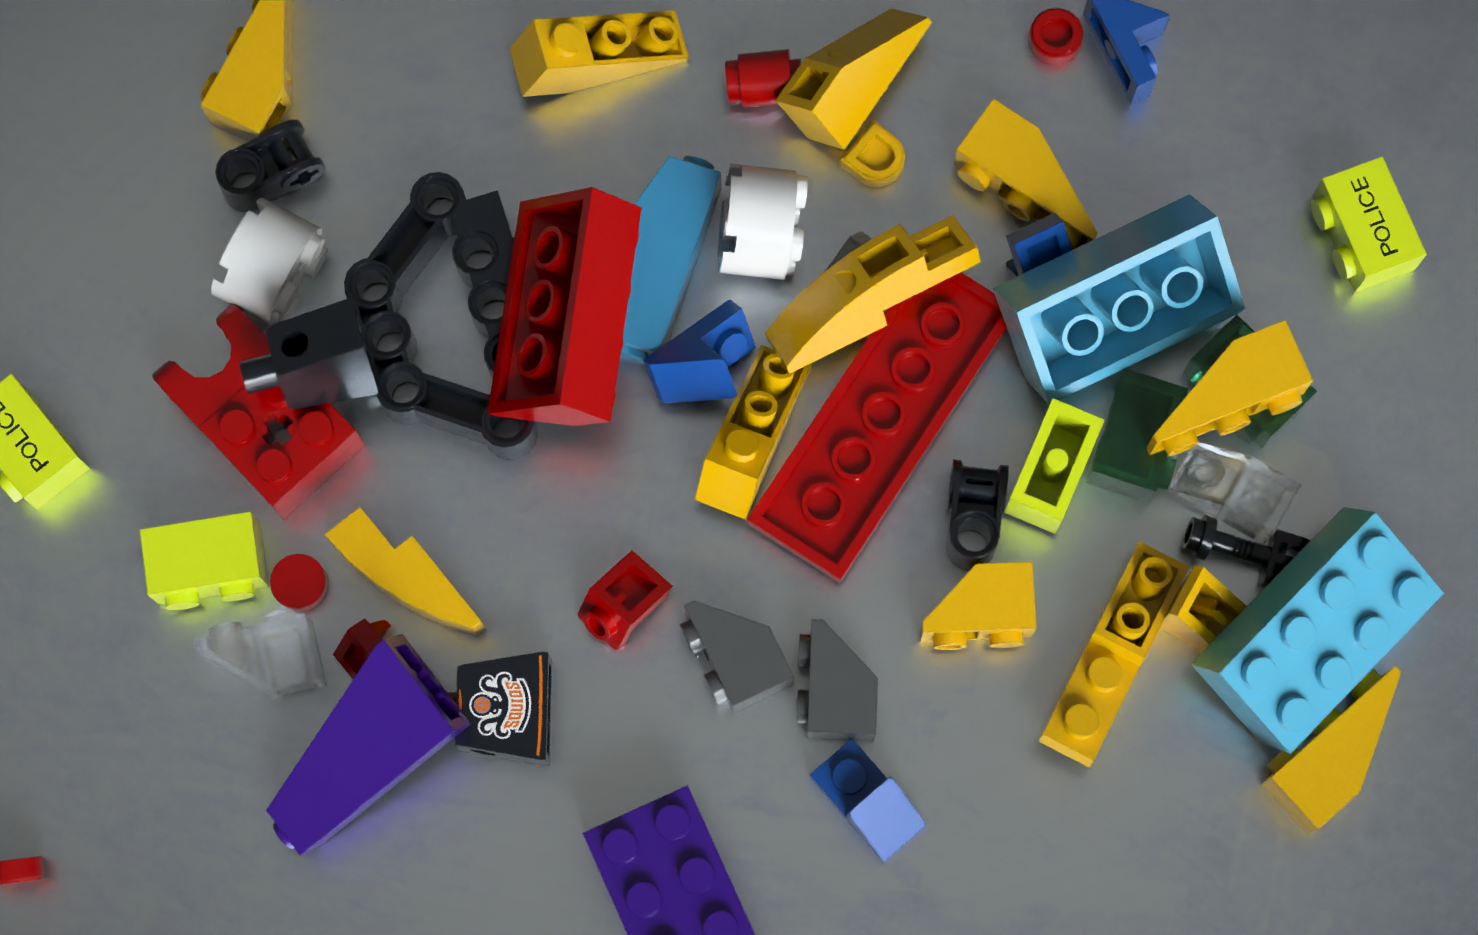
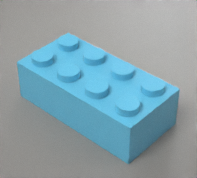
(1120, 298)
(1317, 628)

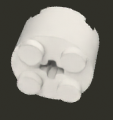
(759, 222)
(269, 261)

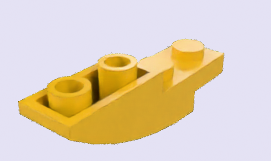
(853, 292)
(1114, 654)

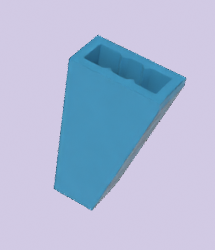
(671, 235)

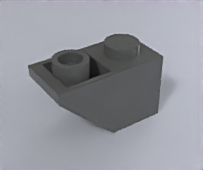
(741, 654)
(840, 691)

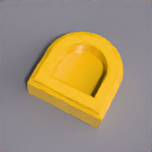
(875, 157)

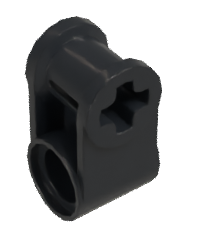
(271, 163)
(975, 504)

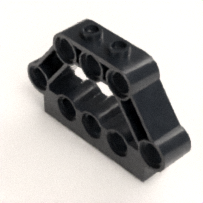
(398, 263)

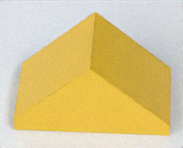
(1201, 609)

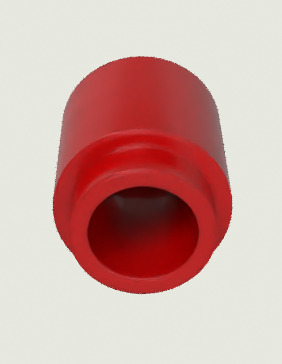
(759, 77)

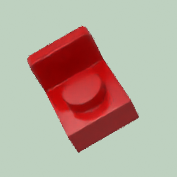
(622, 599)

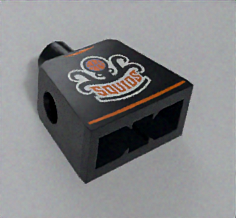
(507, 708)

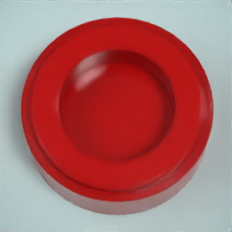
(1055, 36)
(299, 582)
(21, 869)

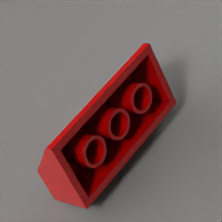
(565, 308)

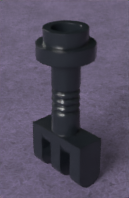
(1202, 537)

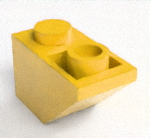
(987, 603)

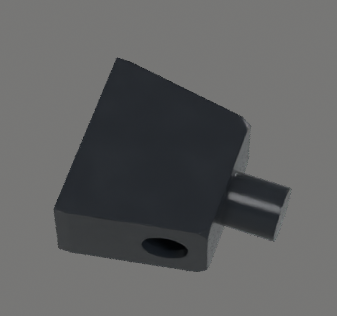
(314, 358)

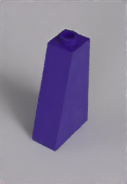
(371, 741)

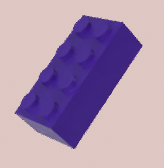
(666, 871)

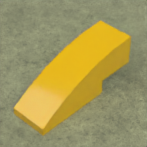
(403, 573)

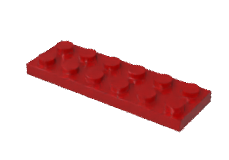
(879, 424)

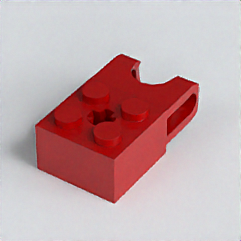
(245, 423)

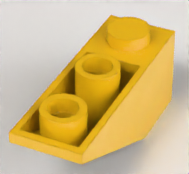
(594, 50)
(847, 77)
(256, 78)
(1019, 167)
(1249, 377)
(750, 435)
(1334, 763)

